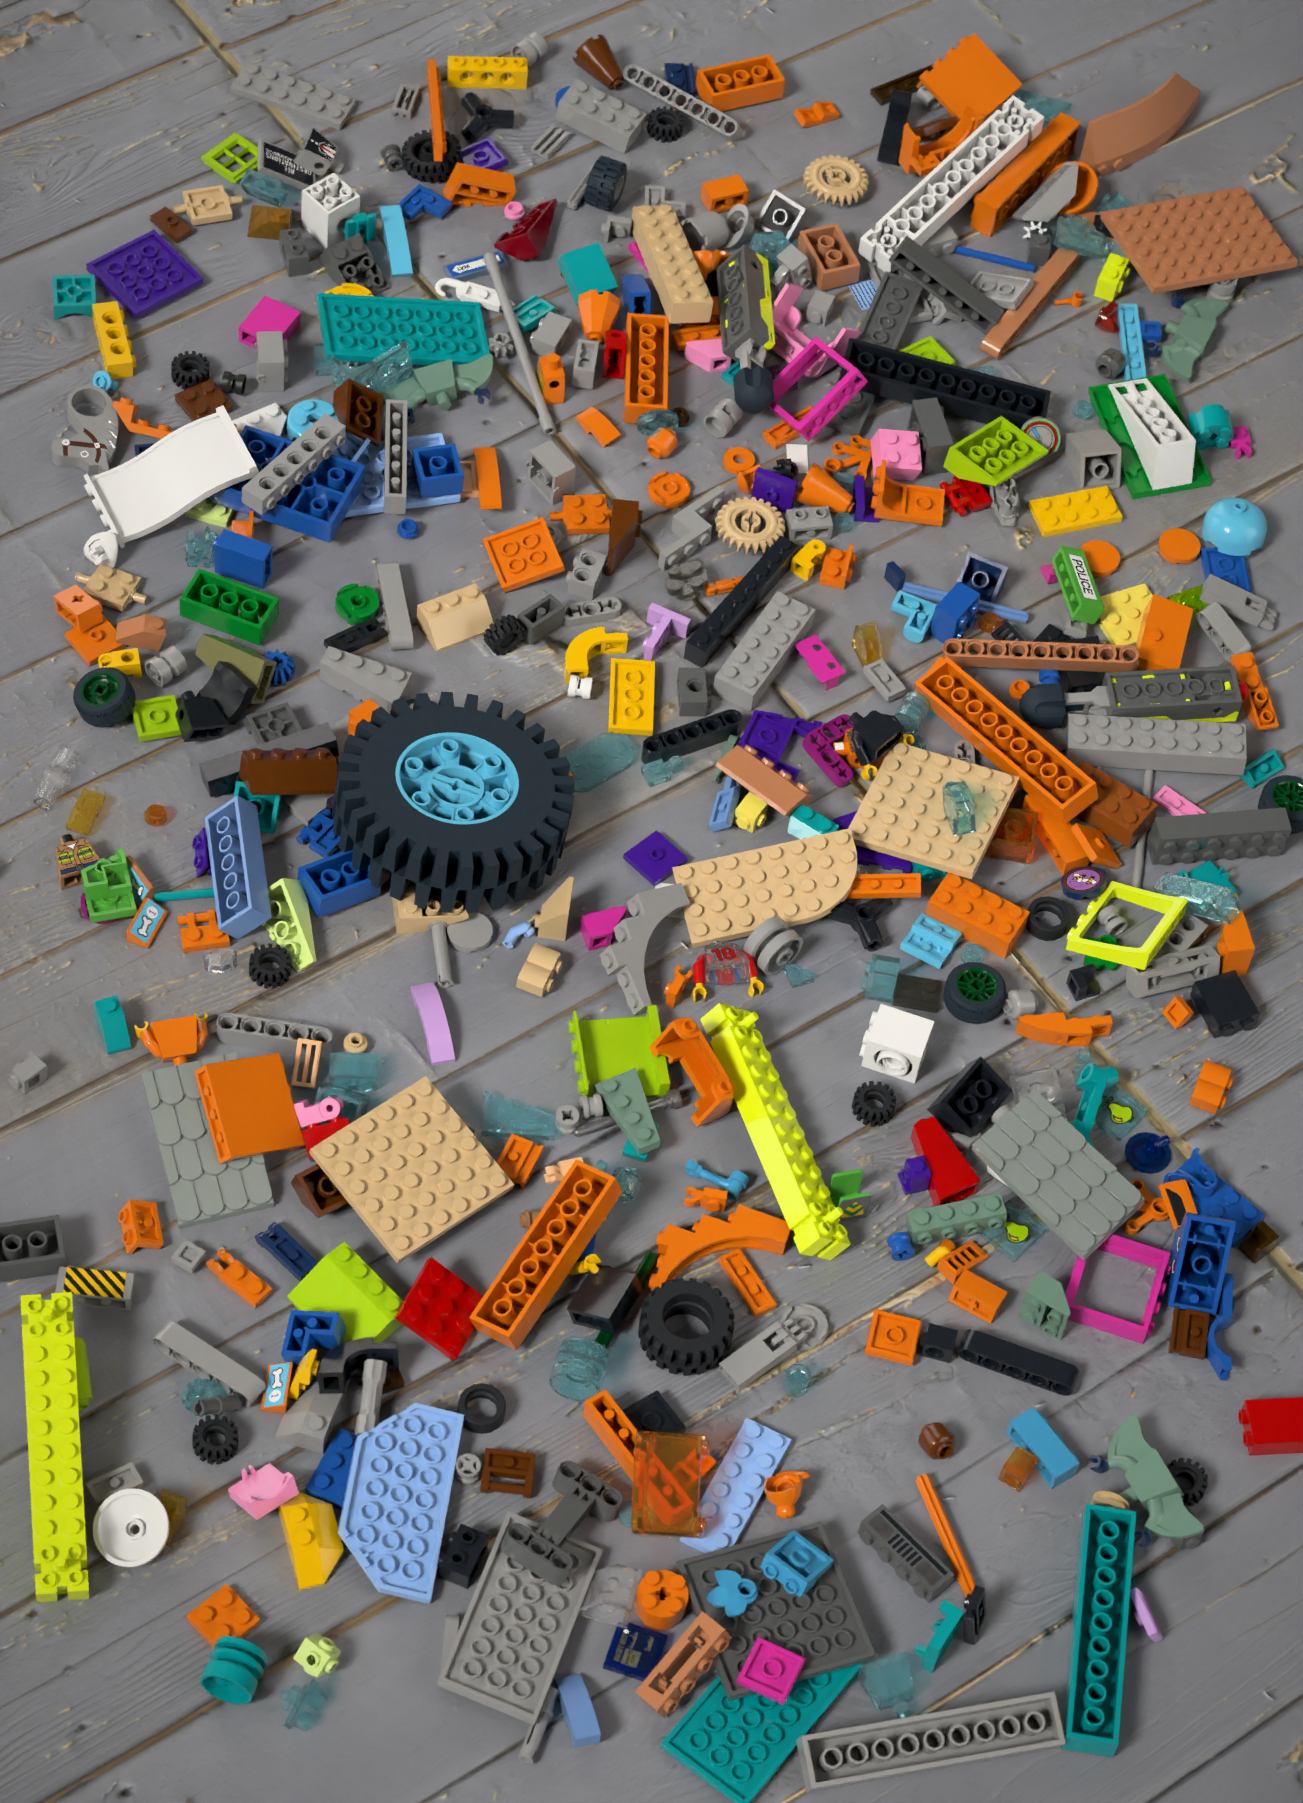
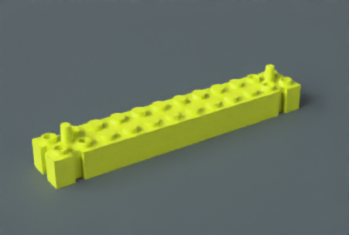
(776, 1132)
(54, 1447)

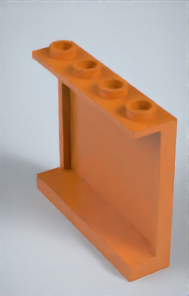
(970, 77)
(249, 1107)

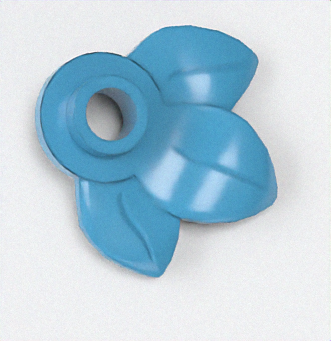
(729, 1594)

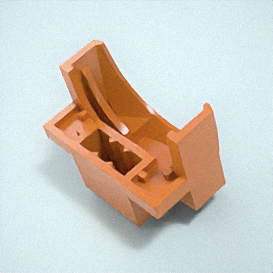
(928, 156)

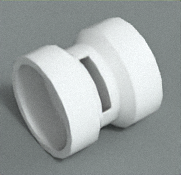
(585, 687)

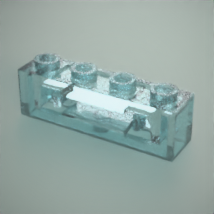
(1201, 897)

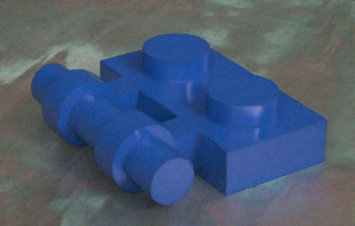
(321, 842)

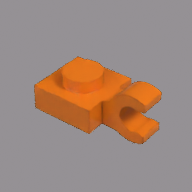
(675, 989)
(709, 1198)

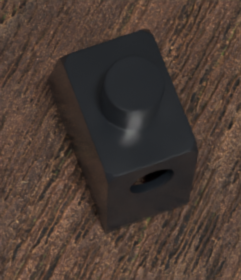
(199, 718)

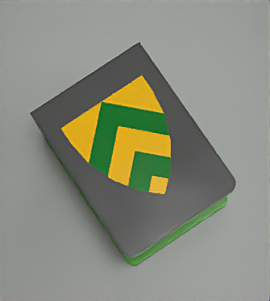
(845, 1194)

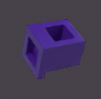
(915, 1175)

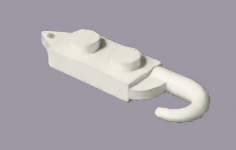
(472, 293)

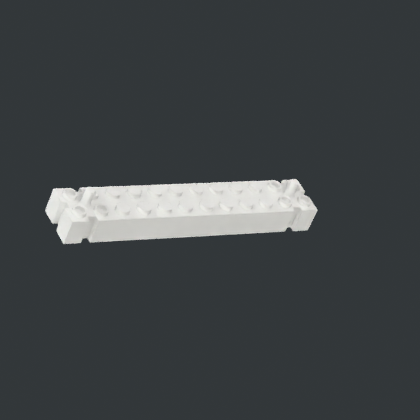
(953, 182)

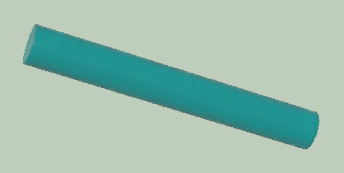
(184, 895)

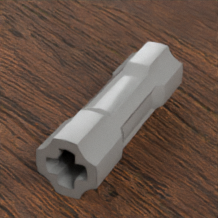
(373, 1380)

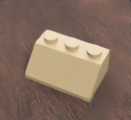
(454, 617)

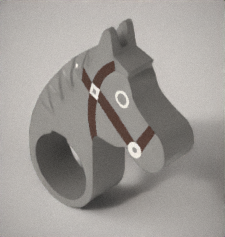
(96, 437)

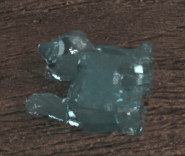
(200, 548)

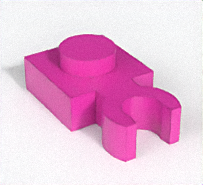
(1241, 441)

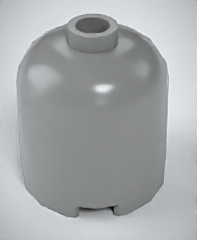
(705, 231)

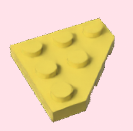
(1124, 614)

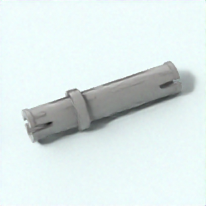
(536, 1732)

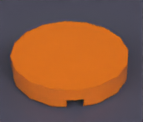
(668, 490)
(1179, 546)
(1101, 557)

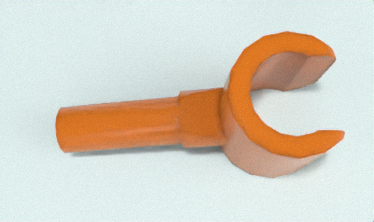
(1075, 301)

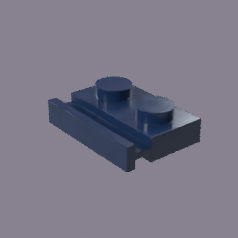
(681, 77)

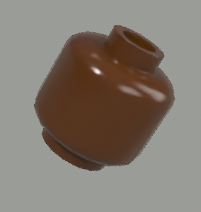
(937, 1441)

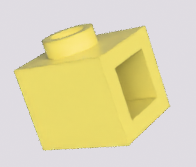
(750, 813)

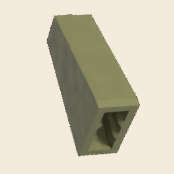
(250, 664)

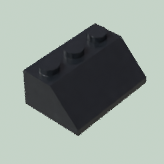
(970, 1098)

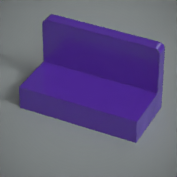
(863, 497)

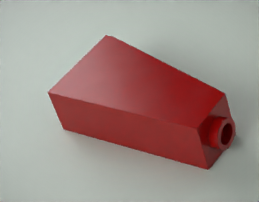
(951, 1174)

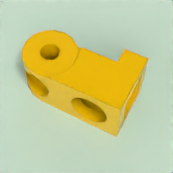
(805, 560)
(123, 660)

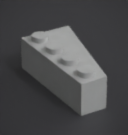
(364, 678)

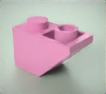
(707, 355)

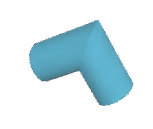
(918, 613)

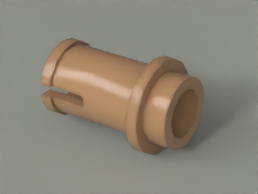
(527, 1218)

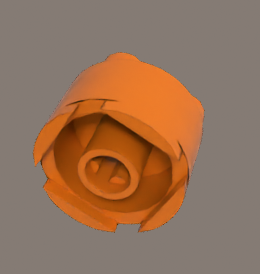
(661, 1599)

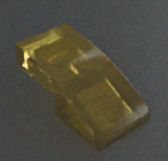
(85, 811)

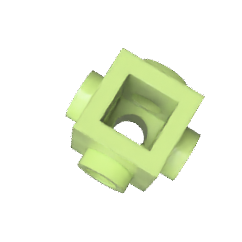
(317, 1655)

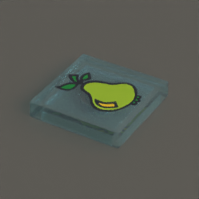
(1118, 1113)
(1018, 1235)

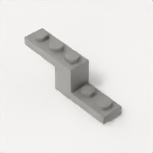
(691, 528)

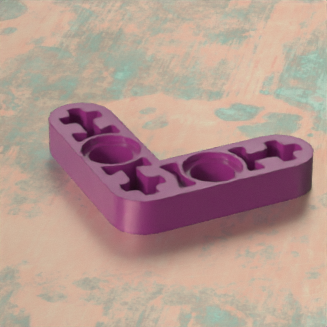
(824, 744)

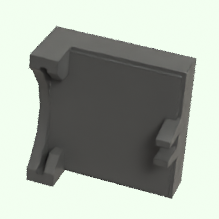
(272, 723)

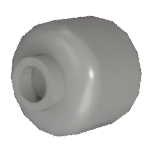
(1020, 1003)

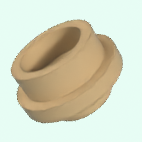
(355, 1048)

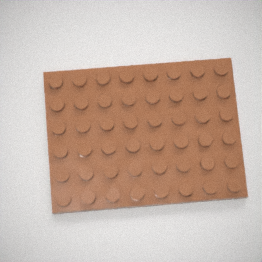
(1198, 239)

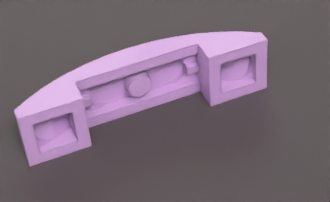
(434, 1023)

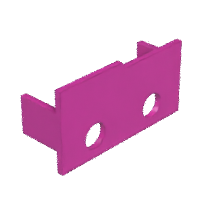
(818, 661)

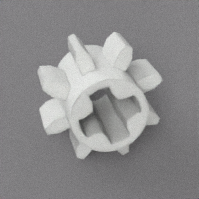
(1033, 227)

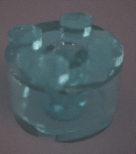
(769, 246)

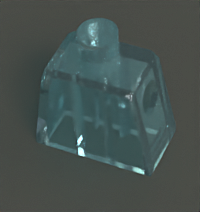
(959, 798)
(889, 1683)

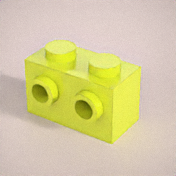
(1111, 277)

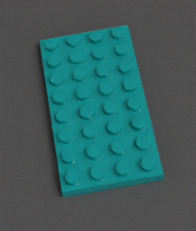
(367, 326)
(746, 1740)

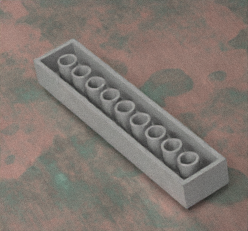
(930, 1742)

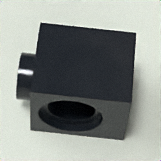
(938, 1342)

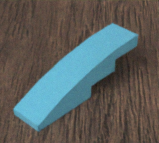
(396, 241)

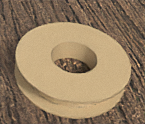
(1104, 1498)

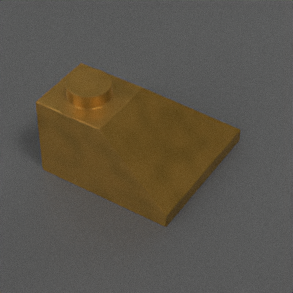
(268, 221)

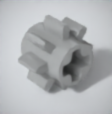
(500, 345)

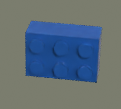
(335, 884)

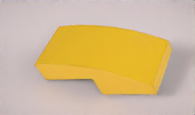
(304, 1373)

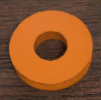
(738, 452)

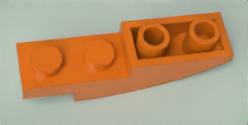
(1258, 704)
(1056, 1030)

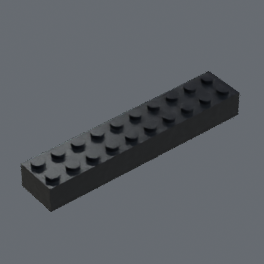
(958, 389)

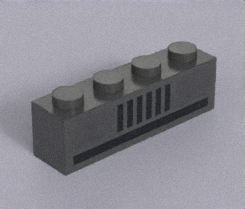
(905, 1553)

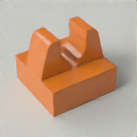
(1178, 1012)

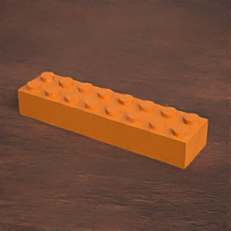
(1024, 174)
(546, 1254)

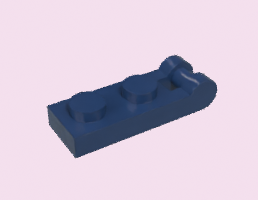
(286, 1251)

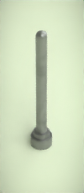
(671, 1099)

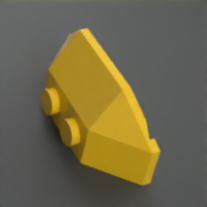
(311, 1539)

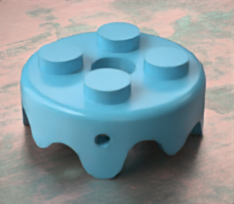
(302, 412)

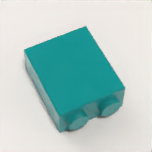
(586, 271)

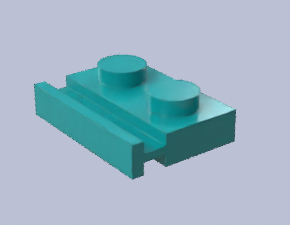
(531, 311)

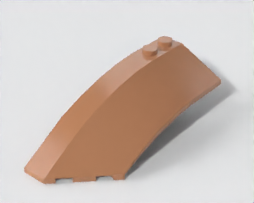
(1139, 128)

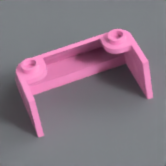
(791, 341)

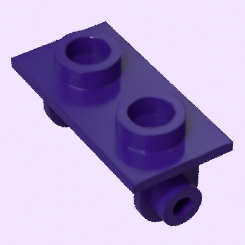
(201, 859)

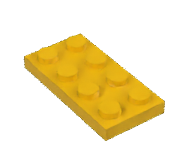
(1075, 511)
(631, 697)

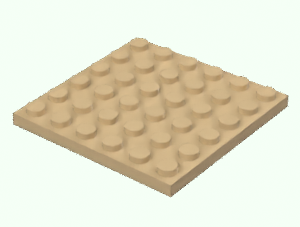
(907, 815)
(411, 1169)

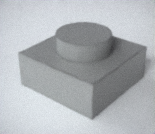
(188, 1256)

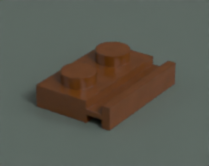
(1189, 1333)

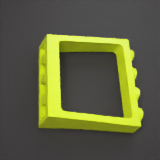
(1139, 958)

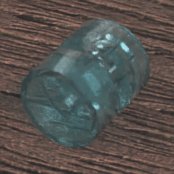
(912, 711)

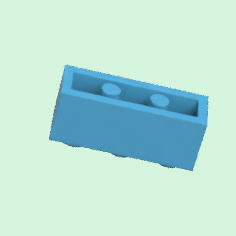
(1035, 1436)

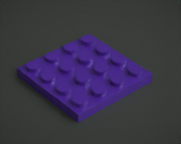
(144, 274)

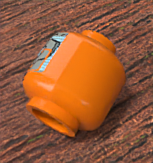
(661, 442)

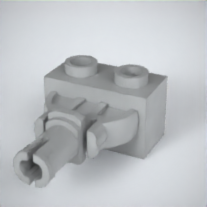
(792, 269)

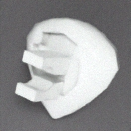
(102, 549)

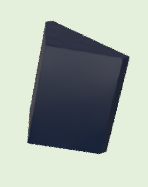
(983, 576)

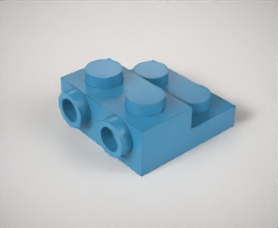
(795, 1563)

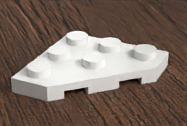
(268, 419)

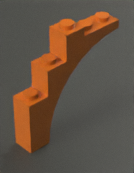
(743, 1229)

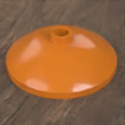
(1085, 189)

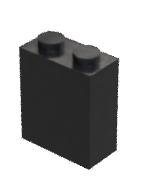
(1224, 1004)
(604, 1299)

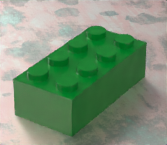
(229, 606)

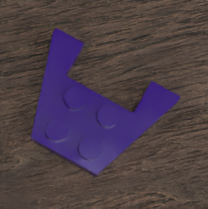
(770, 733)
(868, 856)

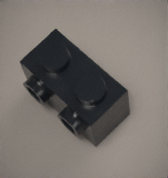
(463, 1555)

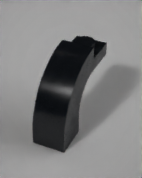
(349, 1359)

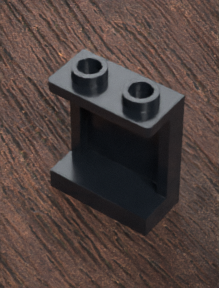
(1083, 680)

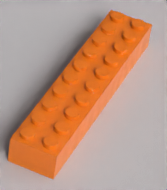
(1007, 741)

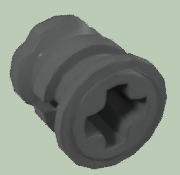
(392, 157)

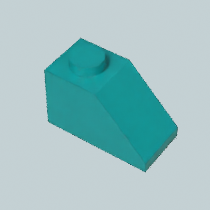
(112, 1024)

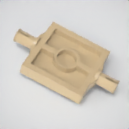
(207, 205)
(112, 587)

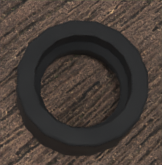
(1053, 905)
(488, 1392)

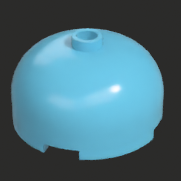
(1235, 526)

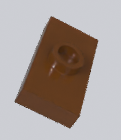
(171, 224)

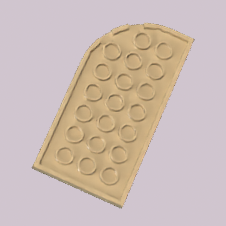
(785, 880)

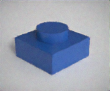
(1150, 331)

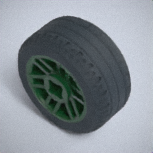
(104, 697)
(1288, 793)
(974, 992)

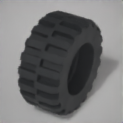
(681, 1353)

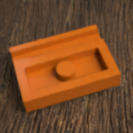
(519, 1159)

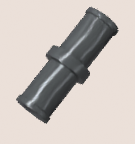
(216, 1405)

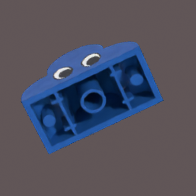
(1199, 1262)

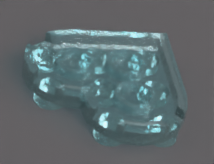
(1078, 236)

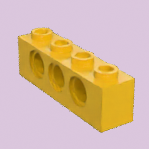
(487, 72)
(113, 339)

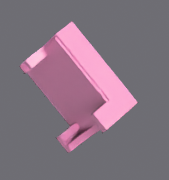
(263, 1490)

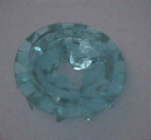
(195, 1389)

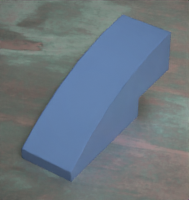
(578, 1710)

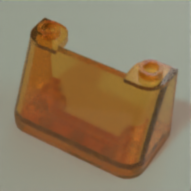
(668, 1485)

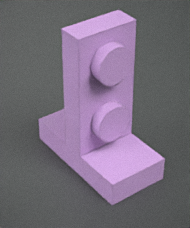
(664, 622)

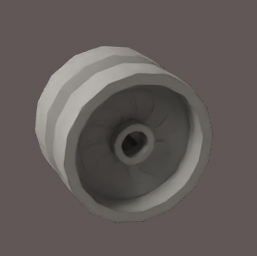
(773, 945)

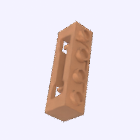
(683, 1665)

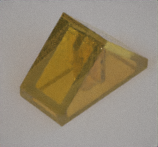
(867, 643)
(176, 1509)

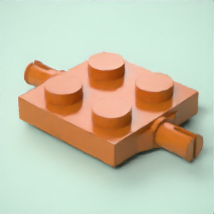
(584, 514)

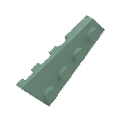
(630, 1110)

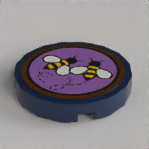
(1083, 882)

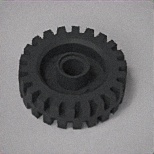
(419, 157)

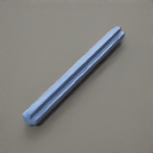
(985, 607)

